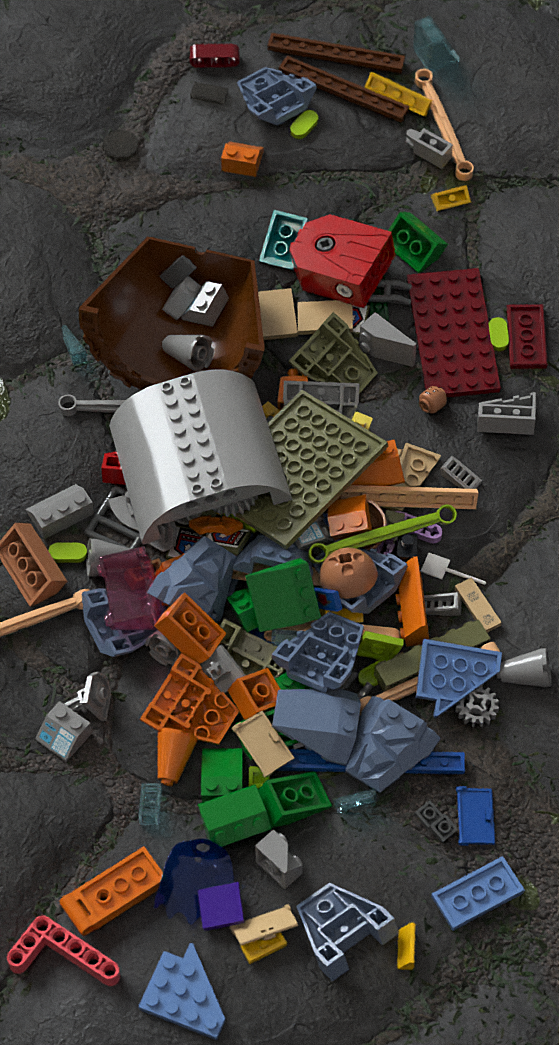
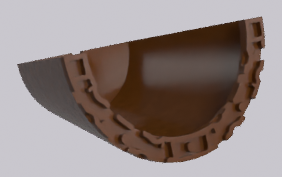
(127, 322)

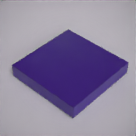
(221, 906)

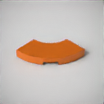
(223, 525)

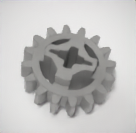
(473, 711)

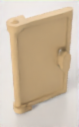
(259, 740)
(264, 926)

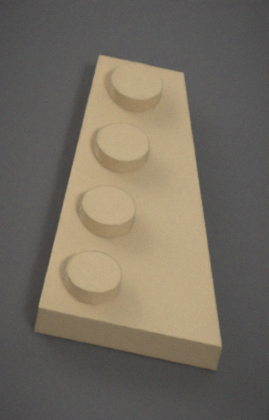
(416, 466)

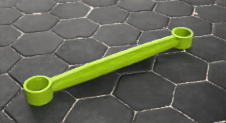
(384, 533)

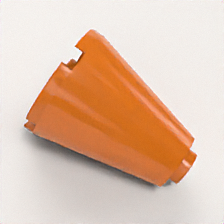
(173, 754)

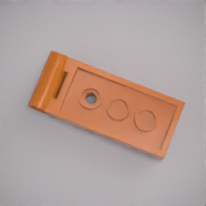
(121, 884)

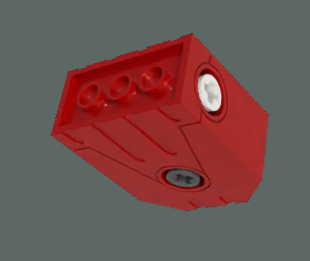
(341, 258)

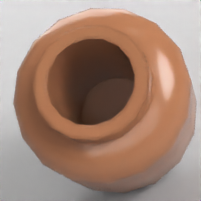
(432, 399)

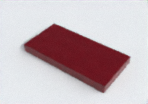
(526, 336)

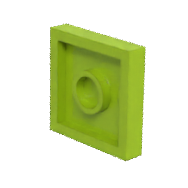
(379, 646)

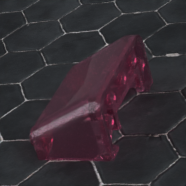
(127, 582)

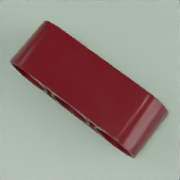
(214, 55)

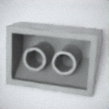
(61, 510)

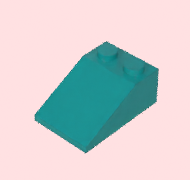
(280, 234)

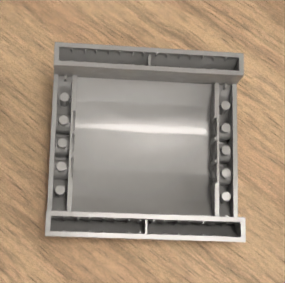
(195, 448)

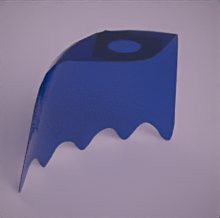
(185, 876)

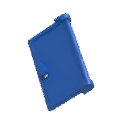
(474, 808)

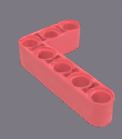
(64, 948)

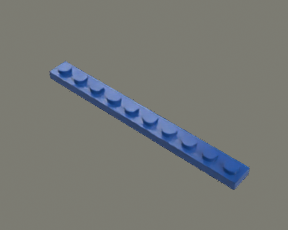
(434, 764)

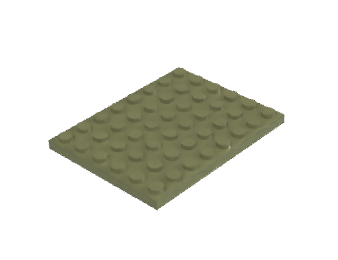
(320, 460)

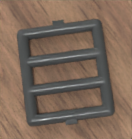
(98, 518)

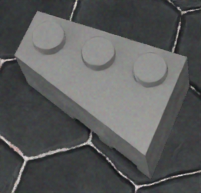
(508, 416)

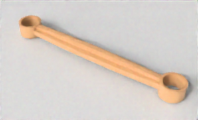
(444, 124)
(42, 614)
(410, 686)

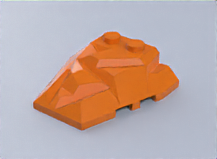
(191, 704)

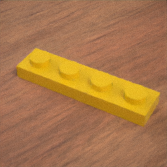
(388, 88)

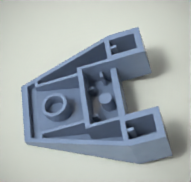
(340, 920)

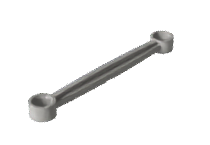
(88, 405)

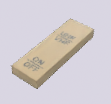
(477, 604)

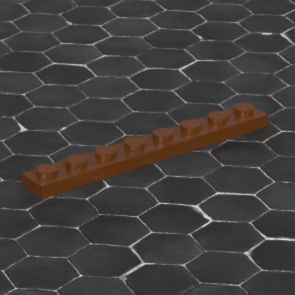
(336, 52)
(345, 89)

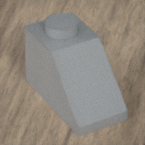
(181, 297)

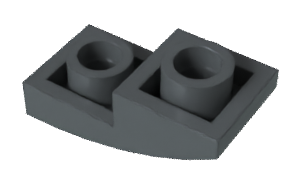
(177, 271)
(435, 821)

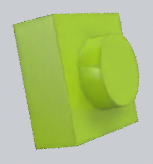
(256, 776)

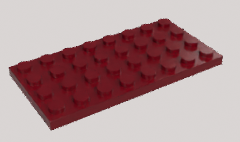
(453, 332)

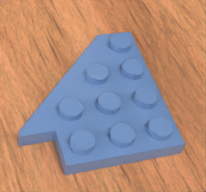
(452, 672)
(183, 994)

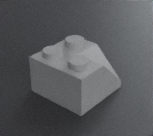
(276, 860)

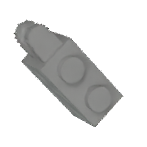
(429, 147)

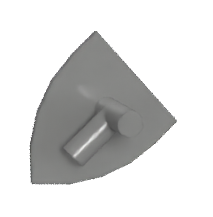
(123, 510)

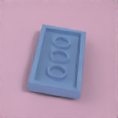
(477, 893)

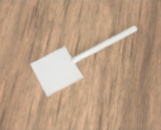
(437, 566)

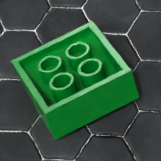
(283, 595)

